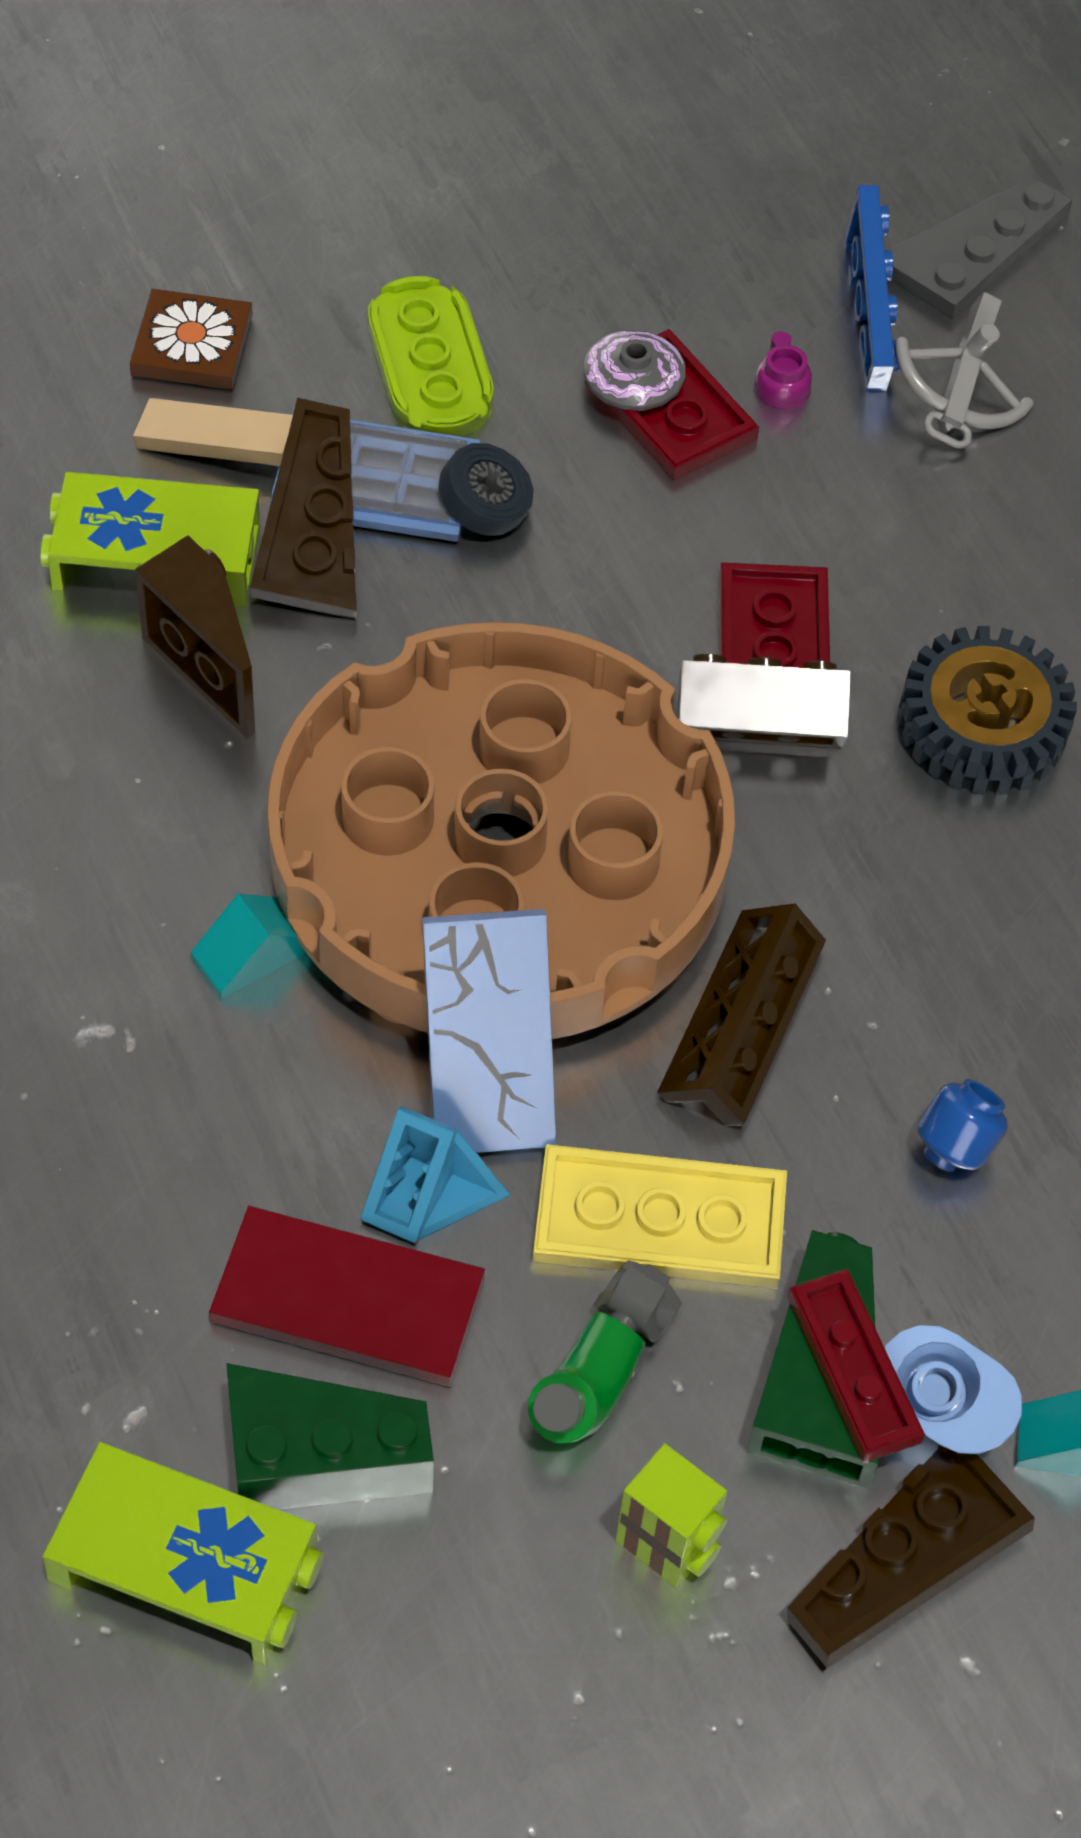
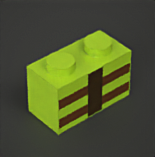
(672, 1517)

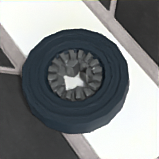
(507, 482)

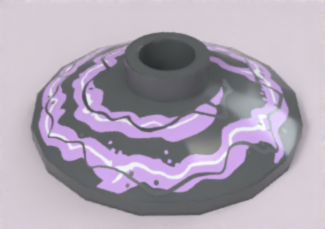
(634, 370)

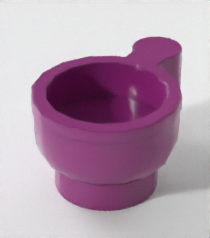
(784, 375)

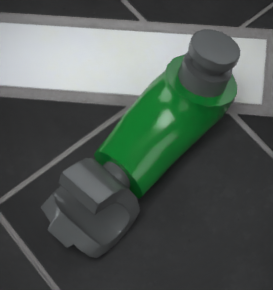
(601, 1363)

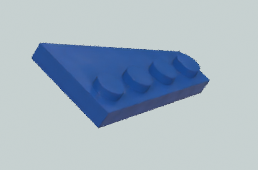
(870, 271)

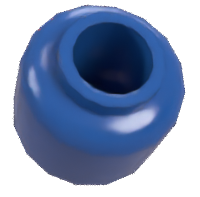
(962, 1126)

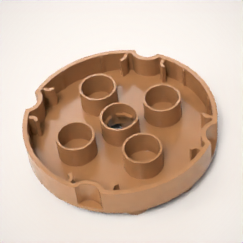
(519, 720)

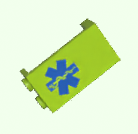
(134, 519)
(185, 1548)

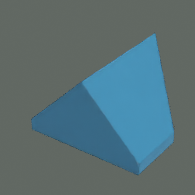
(427, 1179)

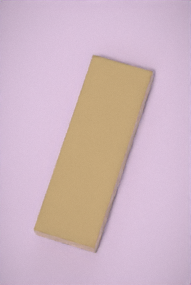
(213, 431)

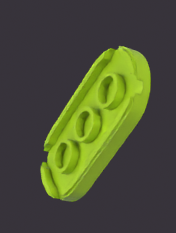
(430, 357)

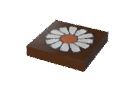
(191, 339)

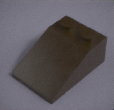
(196, 629)

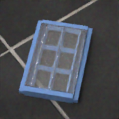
(399, 479)

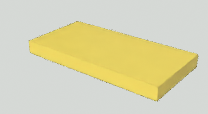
(662, 1213)

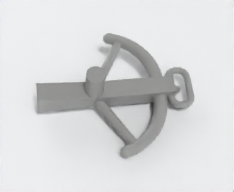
(953, 408)

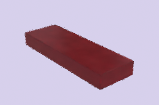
(855, 1366)

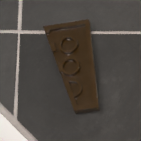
(309, 528)
(922, 1542)

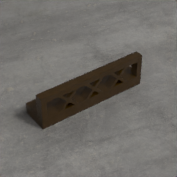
(755, 1010)

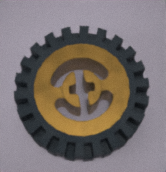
(973, 733)

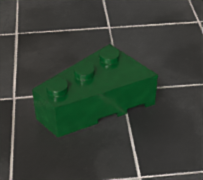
(324, 1441)

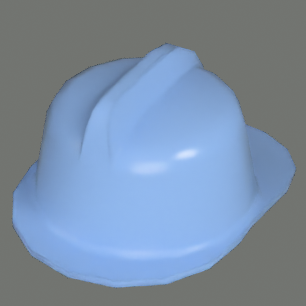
(955, 1389)

